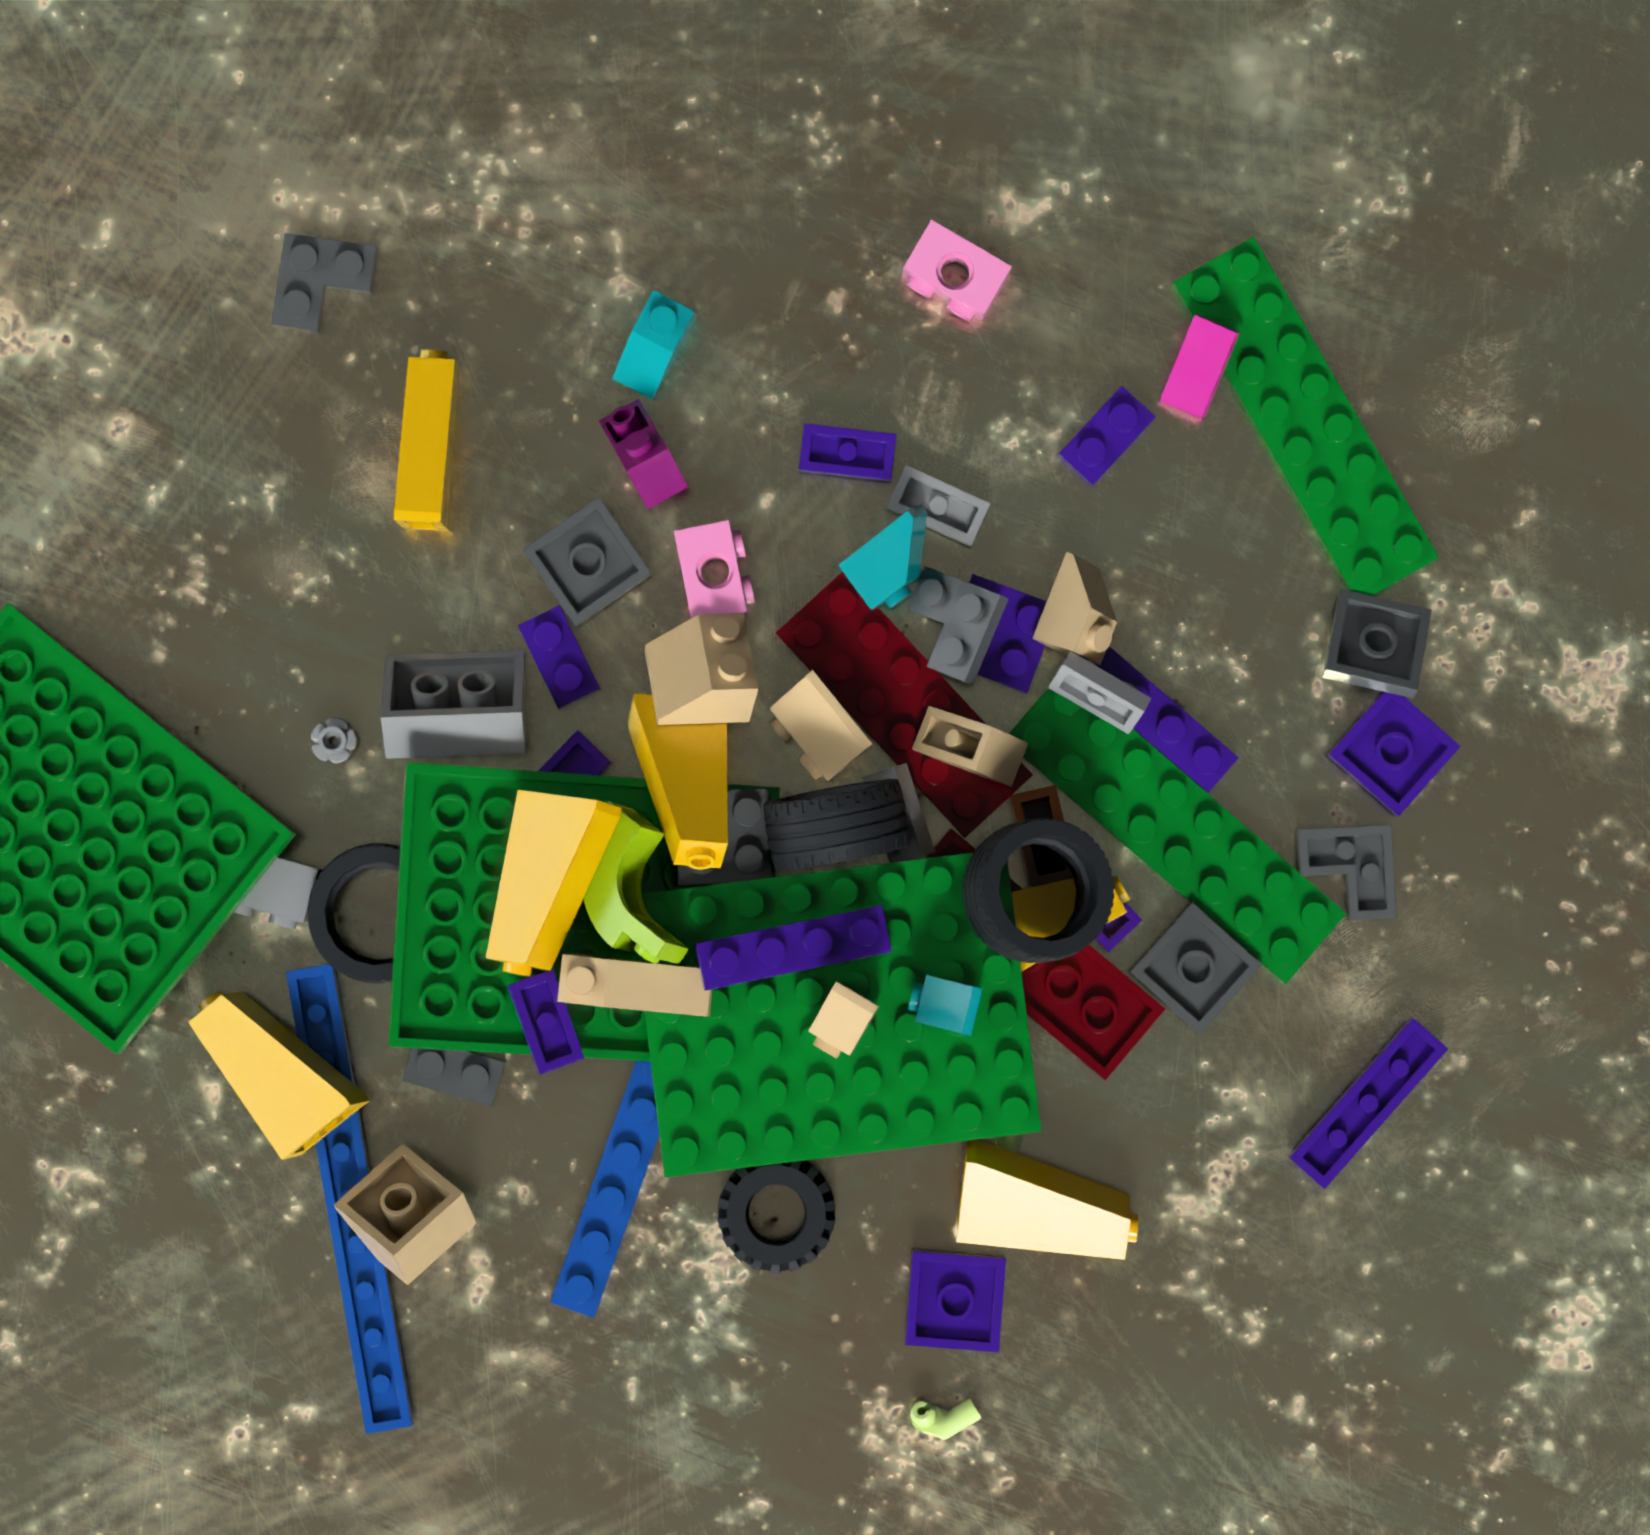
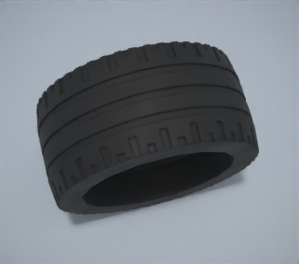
(836, 824)
(1091, 878)
(322, 904)

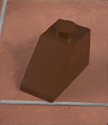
(1040, 861)

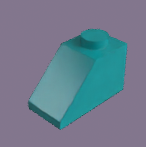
(654, 344)
(889, 561)
(945, 1004)

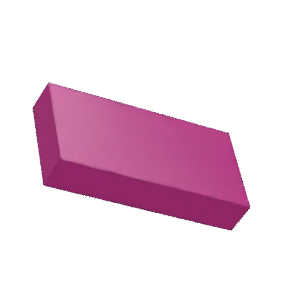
(1199, 366)

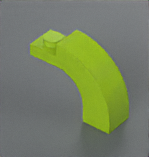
(616, 898)

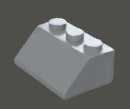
(454, 704)

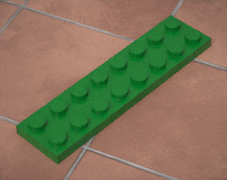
(1308, 423)
(1179, 833)

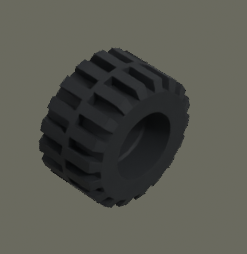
(785, 1253)

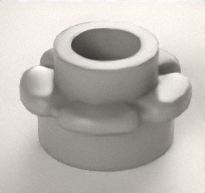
(346, 740)

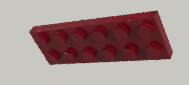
(887, 692)
(1080, 997)

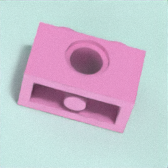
(943, 247)
(708, 543)

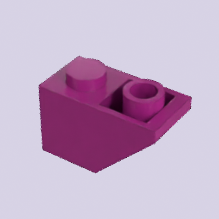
(643, 453)

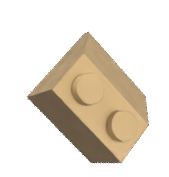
(703, 671)
(819, 727)
(406, 1213)

